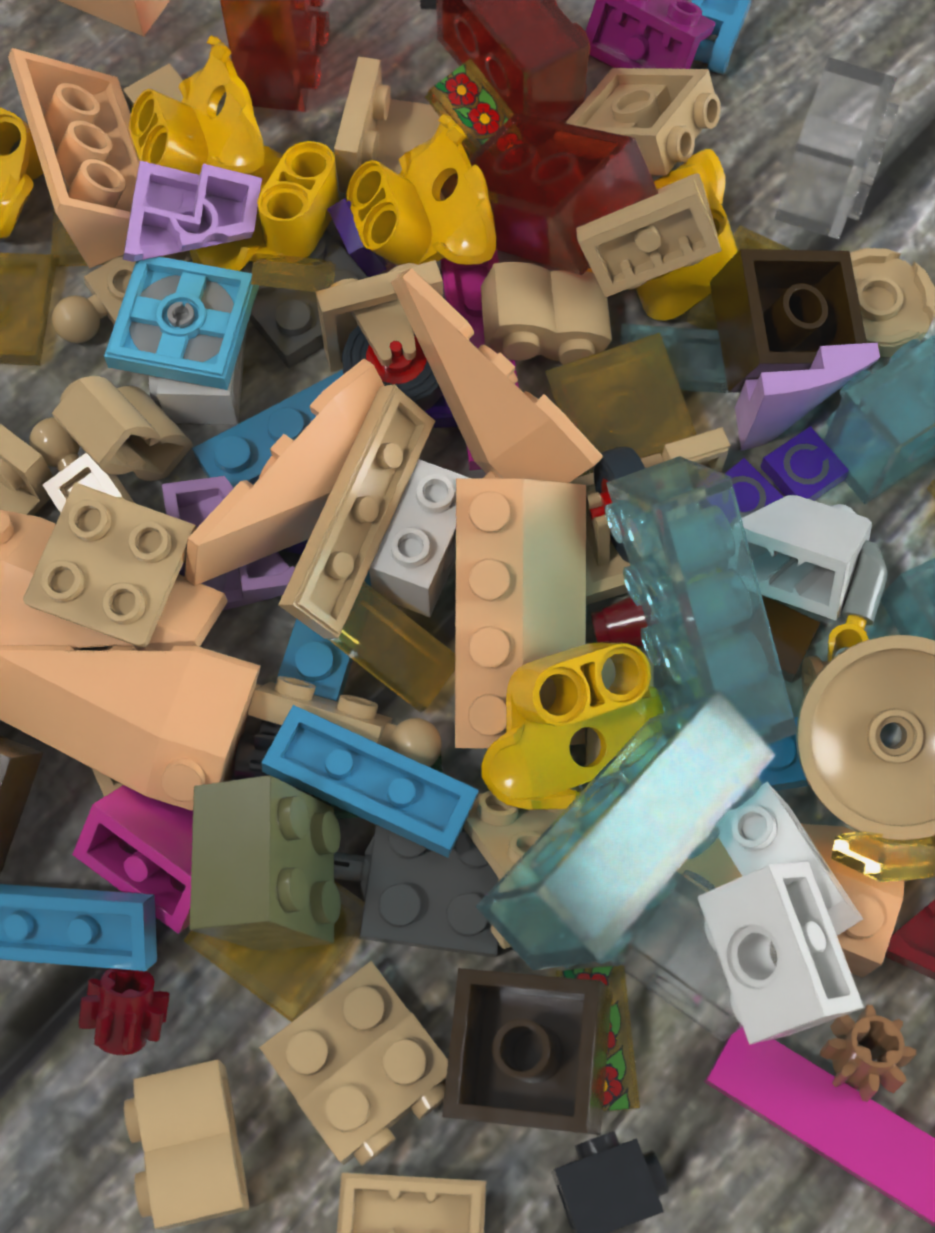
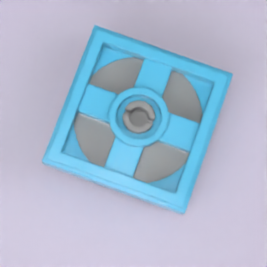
(182, 321)

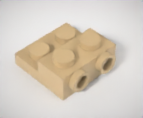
(656, 108)
(359, 1065)

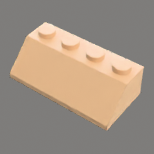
(514, 593)

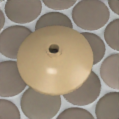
(841, 742)

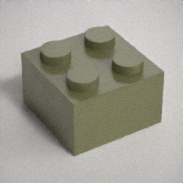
(263, 865)

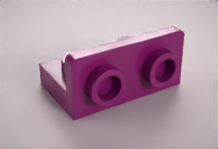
(647, 33)

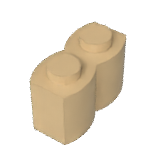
(543, 313)
(121, 428)
(187, 1145)

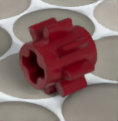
(123, 1011)

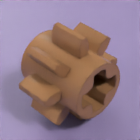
(854, 1063)

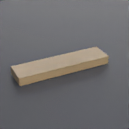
(357, 513)

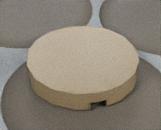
(893, 298)

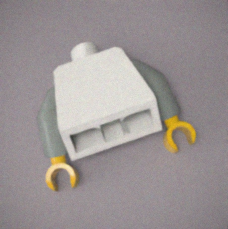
(818, 562)

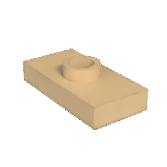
(410, 1204)

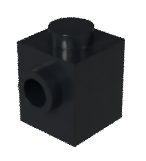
(610, 1185)

